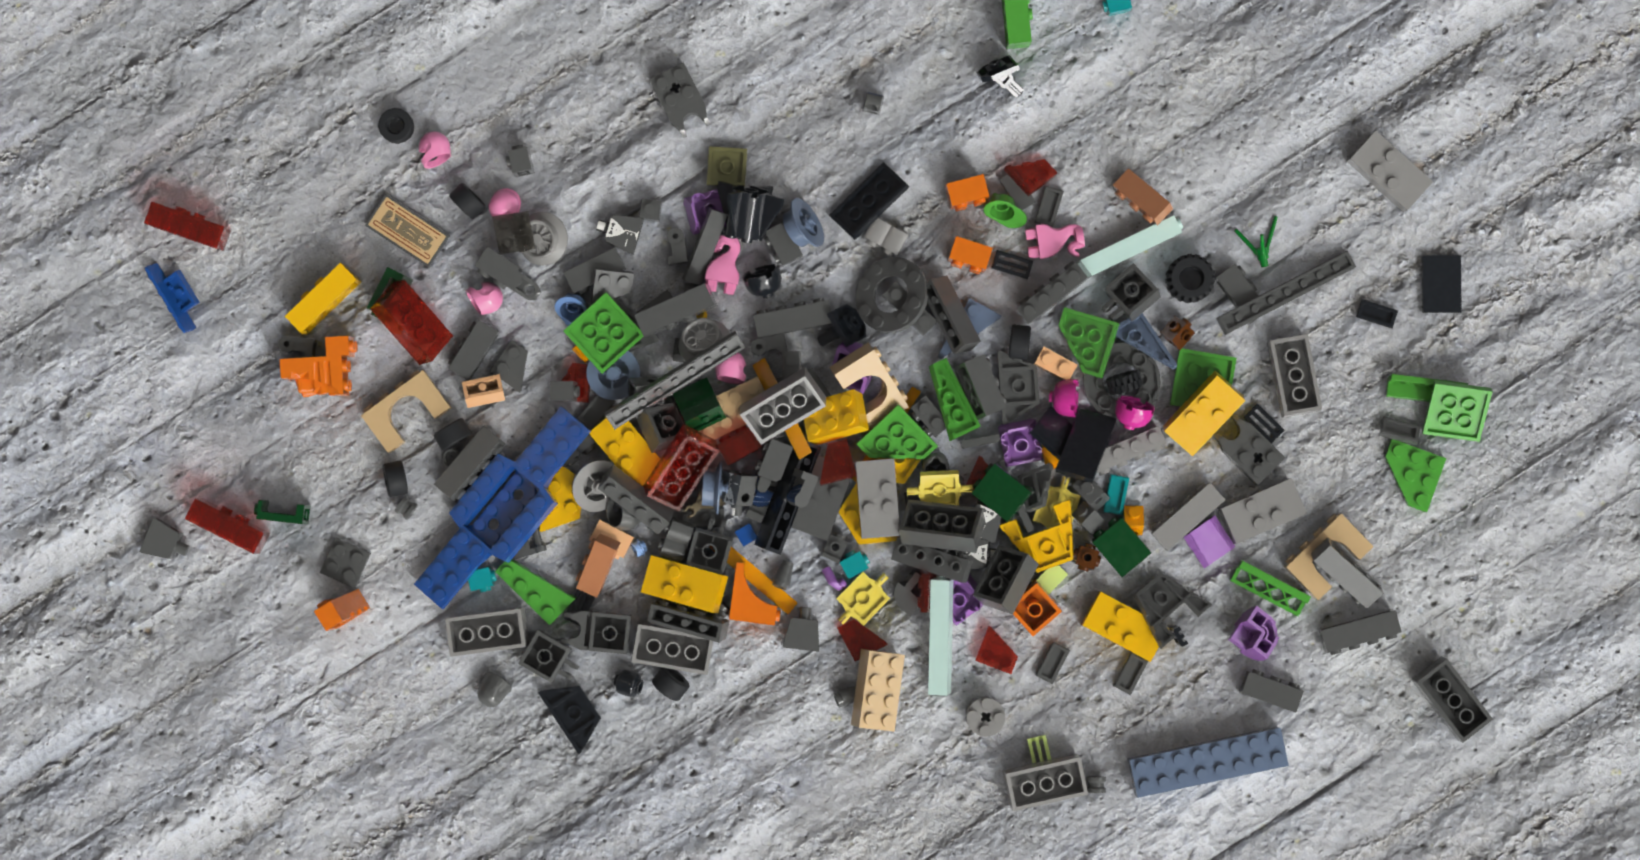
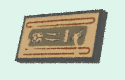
(407, 230)

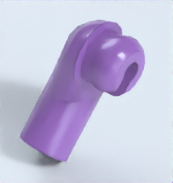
(831, 579)

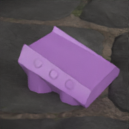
(698, 206)
(1018, 444)
(1209, 541)
(963, 600)

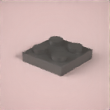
(345, 562)

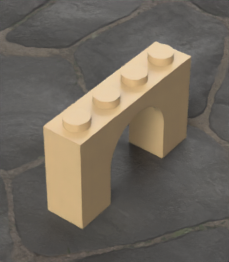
(864, 363)
(379, 415)
(1338, 530)

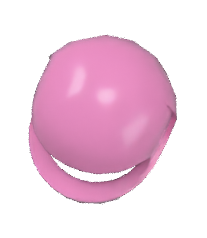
(434, 145)
(504, 202)
(486, 299)
(732, 370)

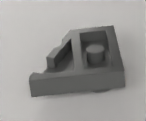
(612, 282)
(512, 365)
(1039, 481)

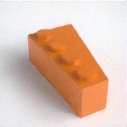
(341, 610)

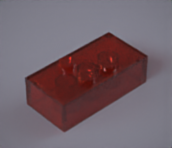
(191, 227)
(411, 322)
(681, 468)
(227, 525)

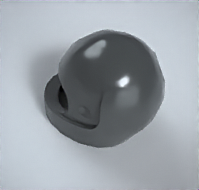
(621, 519)

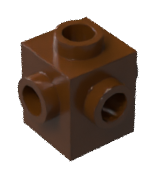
(1177, 332)
(1079, 554)

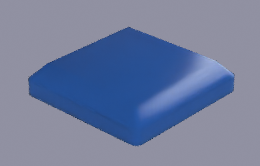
(746, 534)

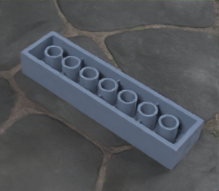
(1208, 762)

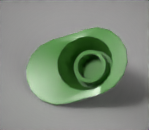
(1004, 211)

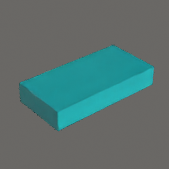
(1117, 492)

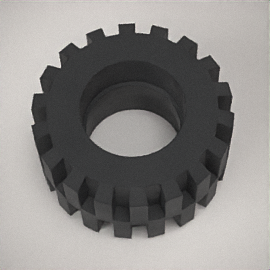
(1205, 271)

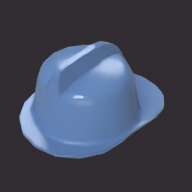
(570, 307)

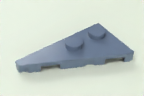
(980, 317)
(1144, 338)

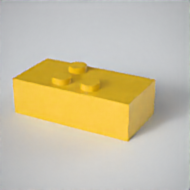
(322, 298)
(1203, 413)
(626, 449)
(684, 584)
(1121, 625)

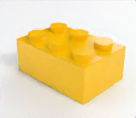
(840, 418)

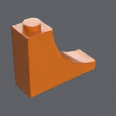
(747, 605)

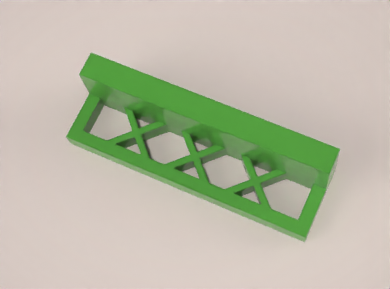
(1411, 387)
(1276, 583)

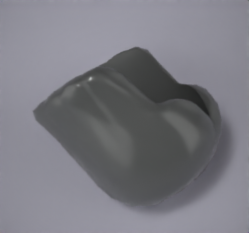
(935, 458)
(493, 689)

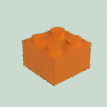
(967, 192)
(970, 255)
(1036, 608)

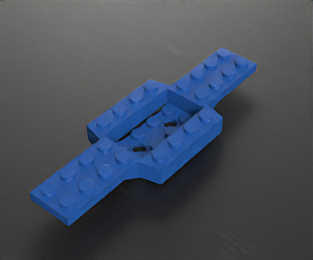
(516, 518)

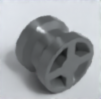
(406, 508)
(1096, 784)

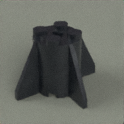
(748, 210)

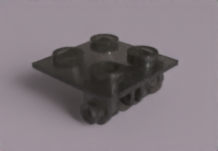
(513, 232)

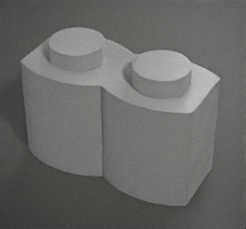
(885, 236)

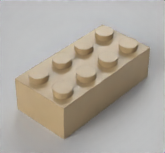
(730, 404)
(877, 690)

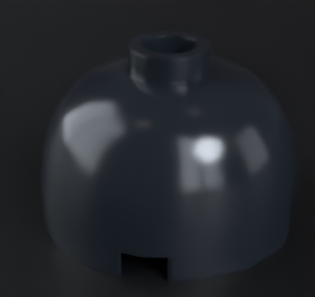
(763, 281)

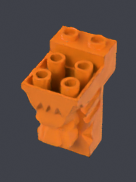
(324, 373)

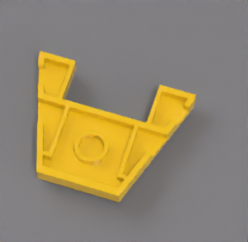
(1049, 546)

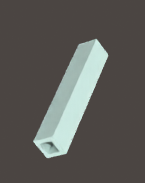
(1132, 245)
(940, 636)

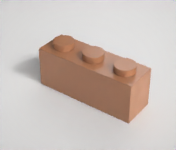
(1142, 197)
(597, 565)

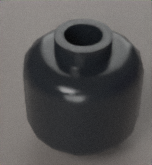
(628, 683)

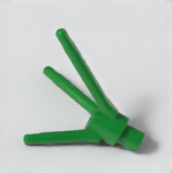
(1263, 250)

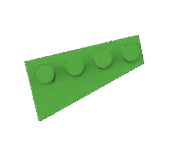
(955, 408)
(542, 596)

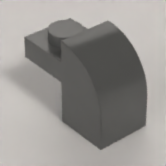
(903, 597)

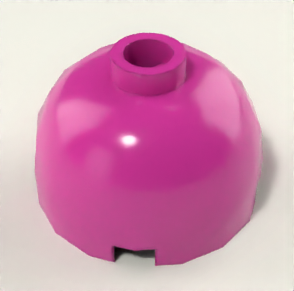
(1065, 397)
(1133, 412)

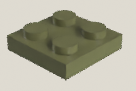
(726, 165)

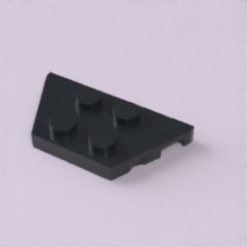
(573, 713)

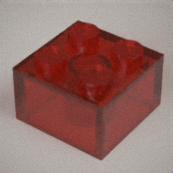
(739, 445)

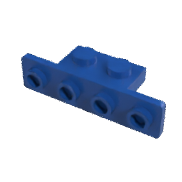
(176, 295)

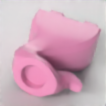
(1051, 240)
(723, 267)

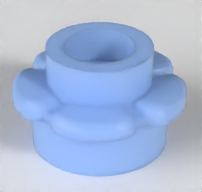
(639, 548)

